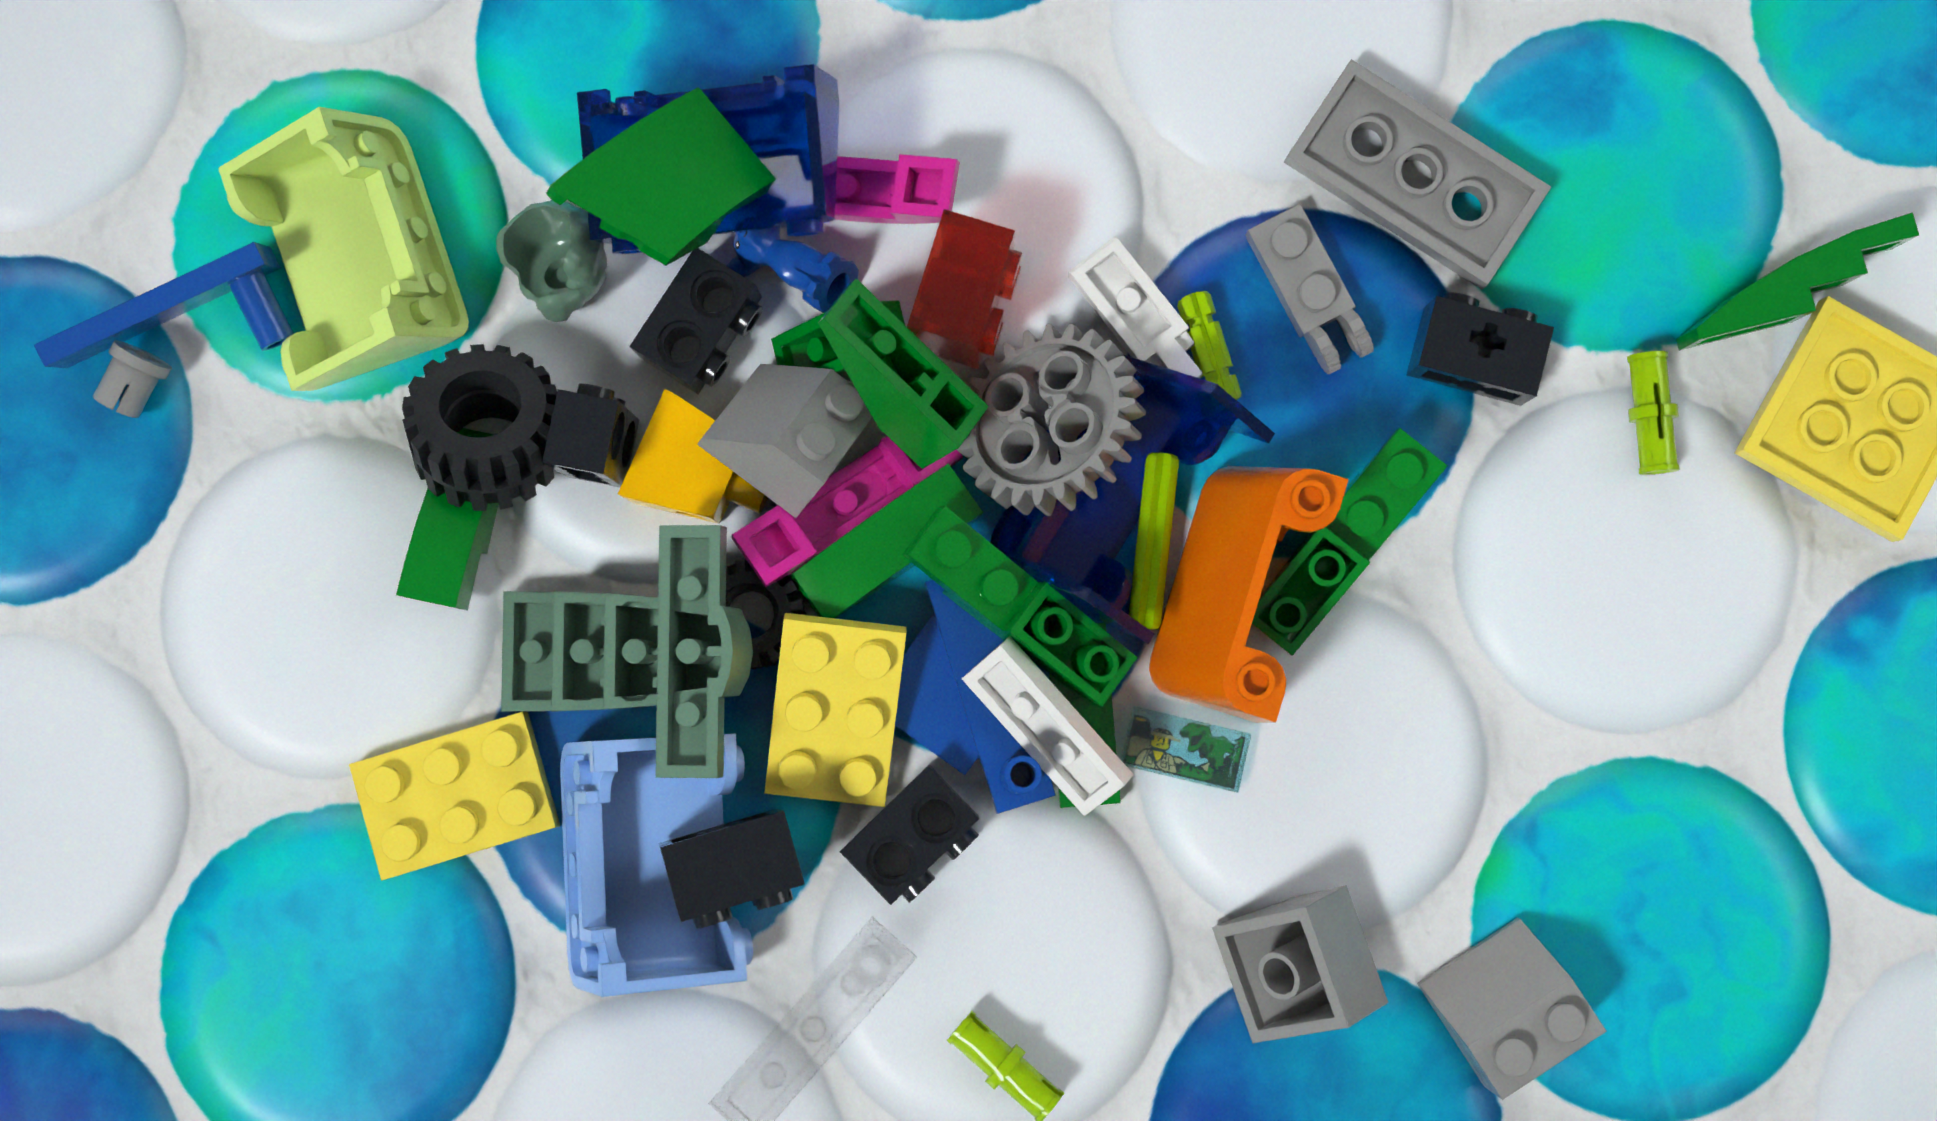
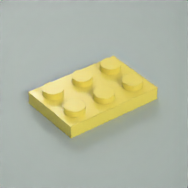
(835, 709)
(454, 795)

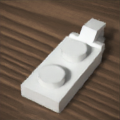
(1134, 308)

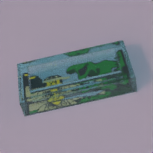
(1185, 749)

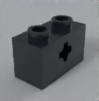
(1448, 357)

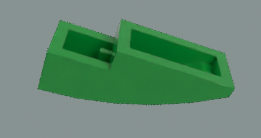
(446, 549)
(873, 550)

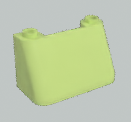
(352, 244)

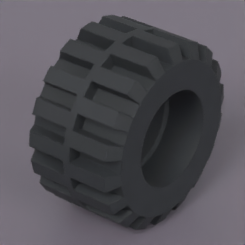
(472, 389)

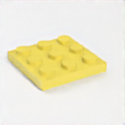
(1852, 420)

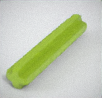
(1153, 539)

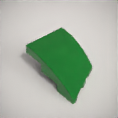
(667, 178)

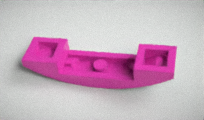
(895, 191)
(782, 544)

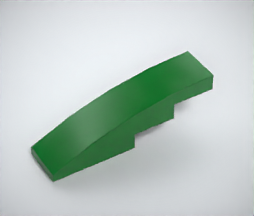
(1787, 291)

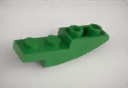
(1340, 552)
(1018, 606)

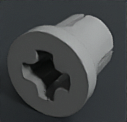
(131, 367)

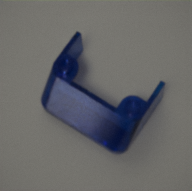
(1079, 546)

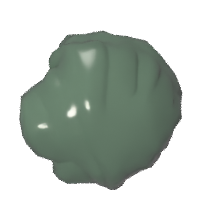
(553, 257)

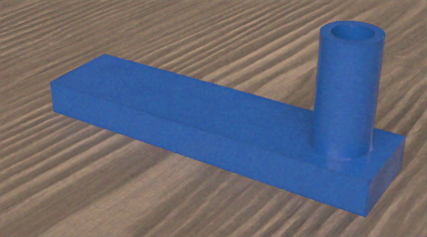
(238, 272)
(1008, 769)

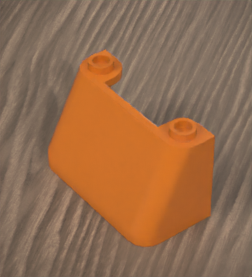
(1220, 582)

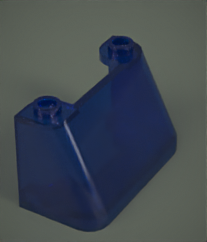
(783, 122)

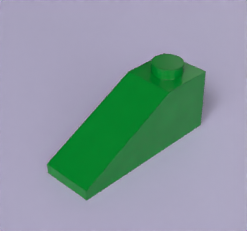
(900, 378)

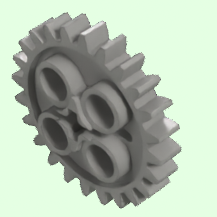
(1097, 400)

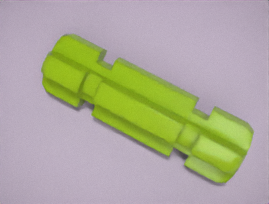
(1209, 343)

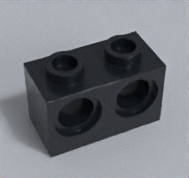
(683, 314)
(591, 435)
(901, 825)

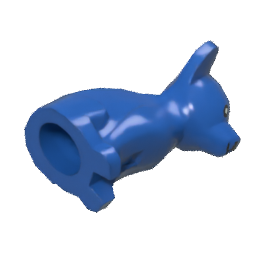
(799, 265)

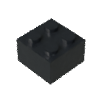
(732, 866)

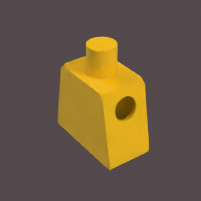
(679, 474)

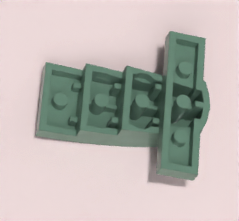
(639, 651)

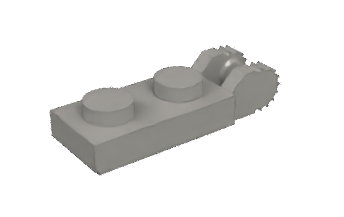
(1308, 284)

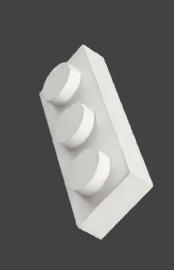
(1047, 726)

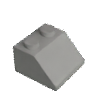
(788, 431)
(1301, 966)
(1511, 1008)

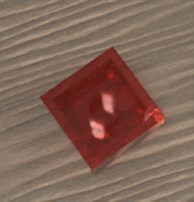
(962, 286)

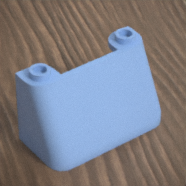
(617, 889)

